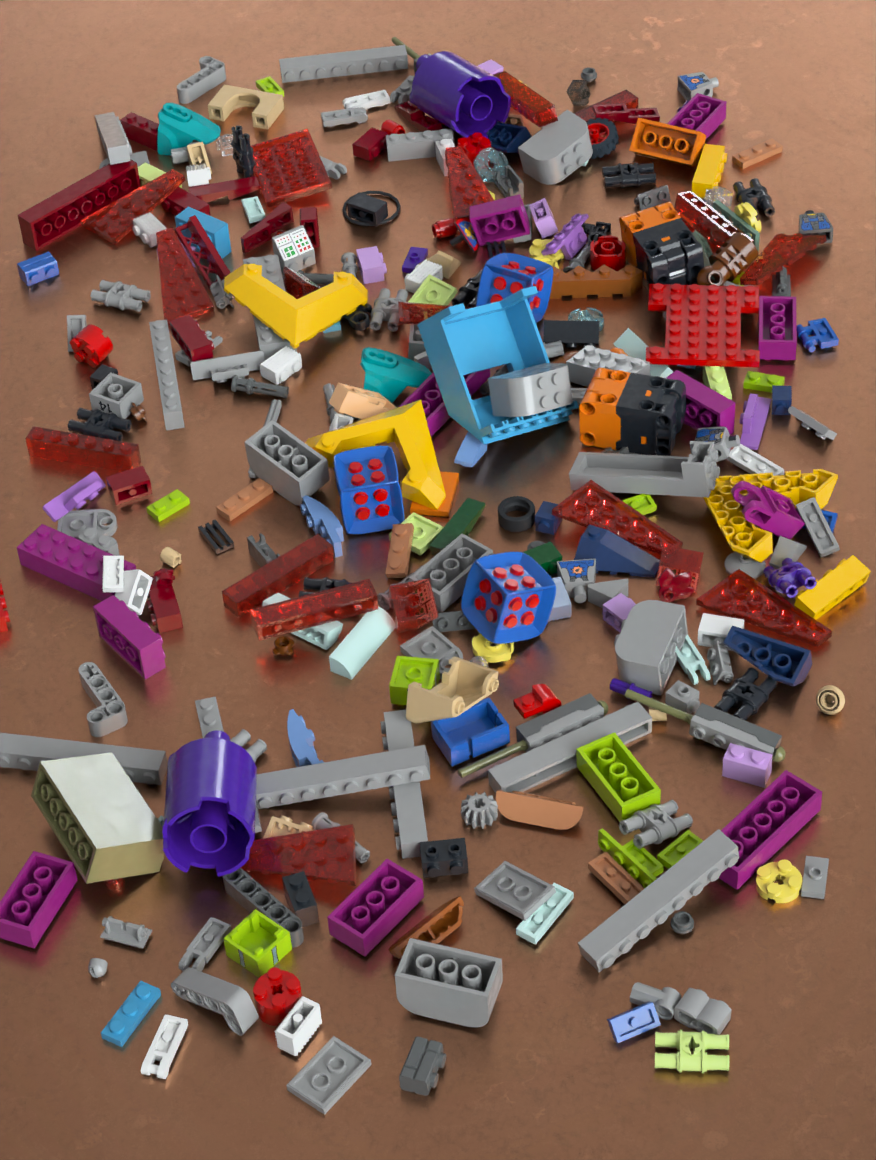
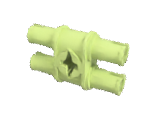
(683, 1059)

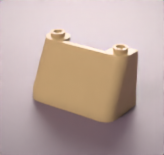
(459, 690)

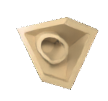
(448, 263)

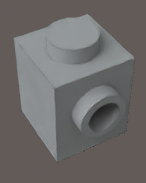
(683, 697)

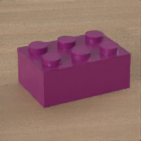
(499, 220)

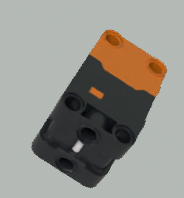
(661, 246)
(632, 412)

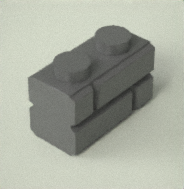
(422, 1066)

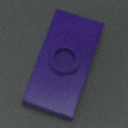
(414, 257)

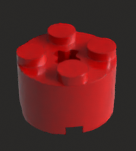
(473, 145)
(608, 252)
(91, 345)
(276, 995)

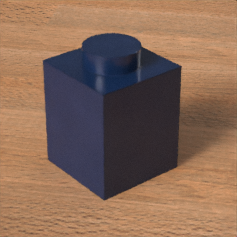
(781, 399)
(545, 521)

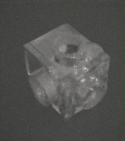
(720, 194)

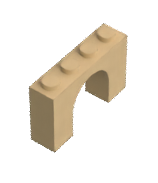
(267, 105)

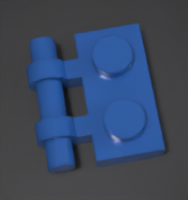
(822, 334)

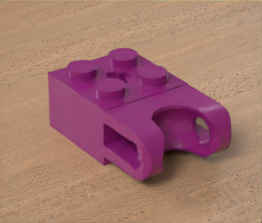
(768, 509)

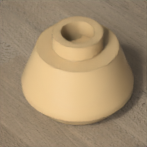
(830, 699)

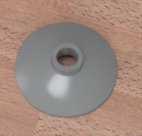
(736, 561)

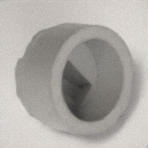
(97, 967)

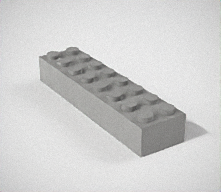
(268, 340)

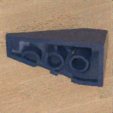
(508, 137)
(615, 554)
(773, 657)

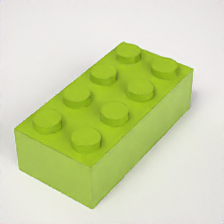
(617, 776)

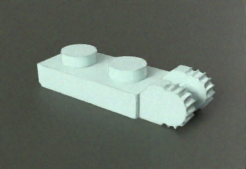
(691, 660)

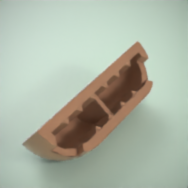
(538, 809)

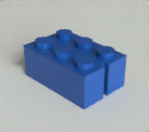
(471, 732)

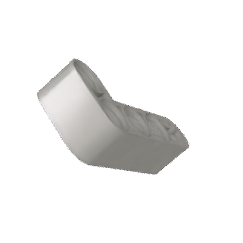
(210, 75)
(110, 709)
(217, 996)

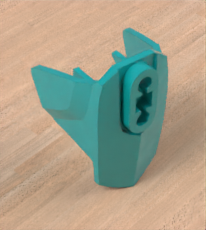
(181, 126)
(390, 372)

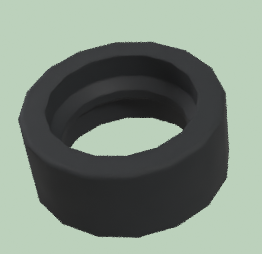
(516, 524)

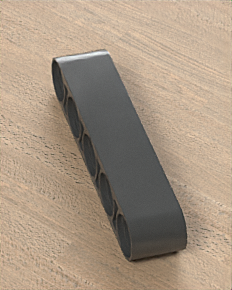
(253, 896)

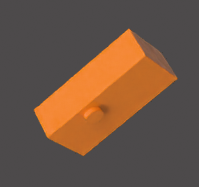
(667, 142)

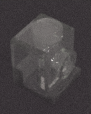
(224, 144)

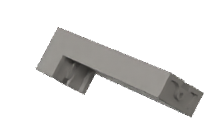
(650, 473)

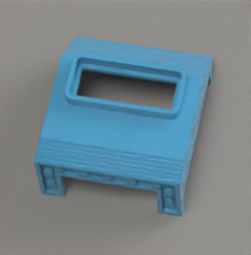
(479, 339)

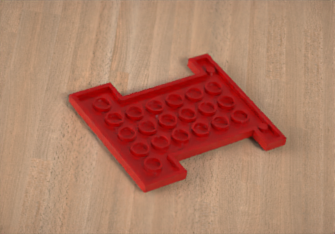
(703, 324)

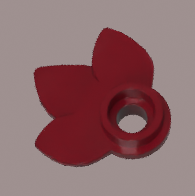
(677, 585)

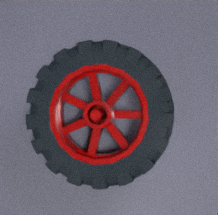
(598, 129)

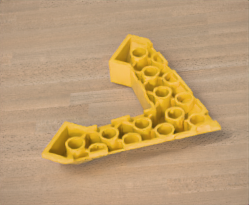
(292, 317)
(411, 434)
(743, 535)

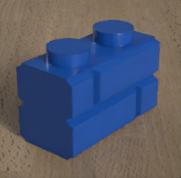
(38, 268)

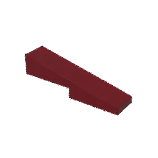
(620, 113)
(417, 117)
(230, 188)
(271, 223)

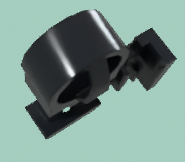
(596, 231)
(359, 315)

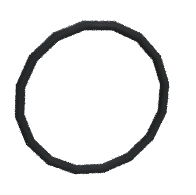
(372, 192)

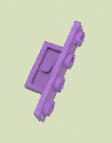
(569, 239)
(754, 420)
(74, 496)

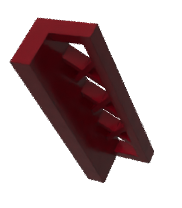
(206, 246)

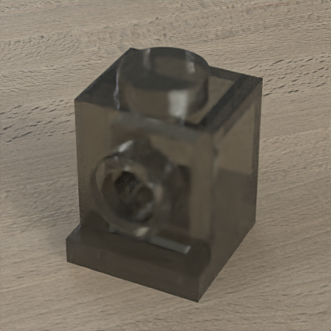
(579, 92)

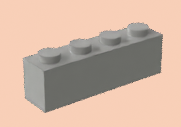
(415, 145)

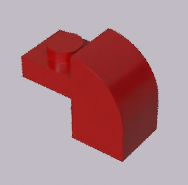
(537, 702)

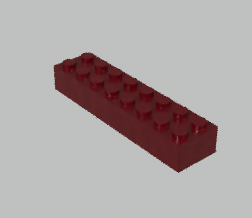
(66, 208)

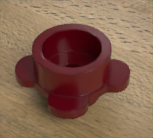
(164, 577)

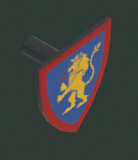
(467, 234)

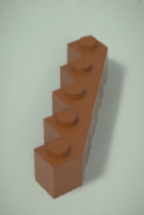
(600, 282)

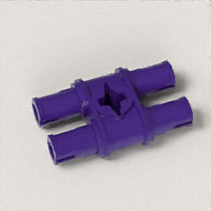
(789, 577)

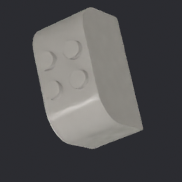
(557, 149)
(530, 390)
(286, 462)
(649, 644)
(448, 983)

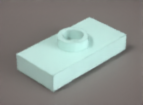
(253, 209)

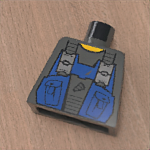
(815, 224)

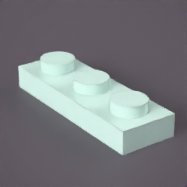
(541, 920)

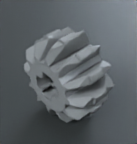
(479, 810)

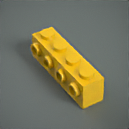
(709, 169)
(833, 587)

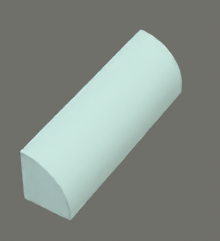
(636, 348)
(321, 635)
(361, 643)

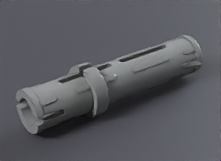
(328, 391)

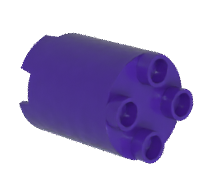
(459, 94)
(210, 805)

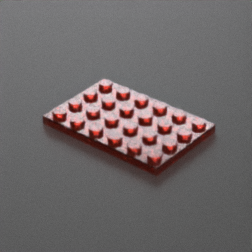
(289, 168)

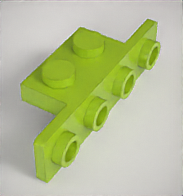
(636, 861)

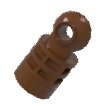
(728, 261)

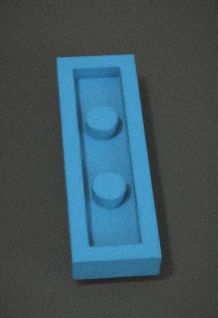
(130, 1013)

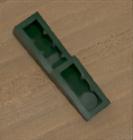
(460, 523)

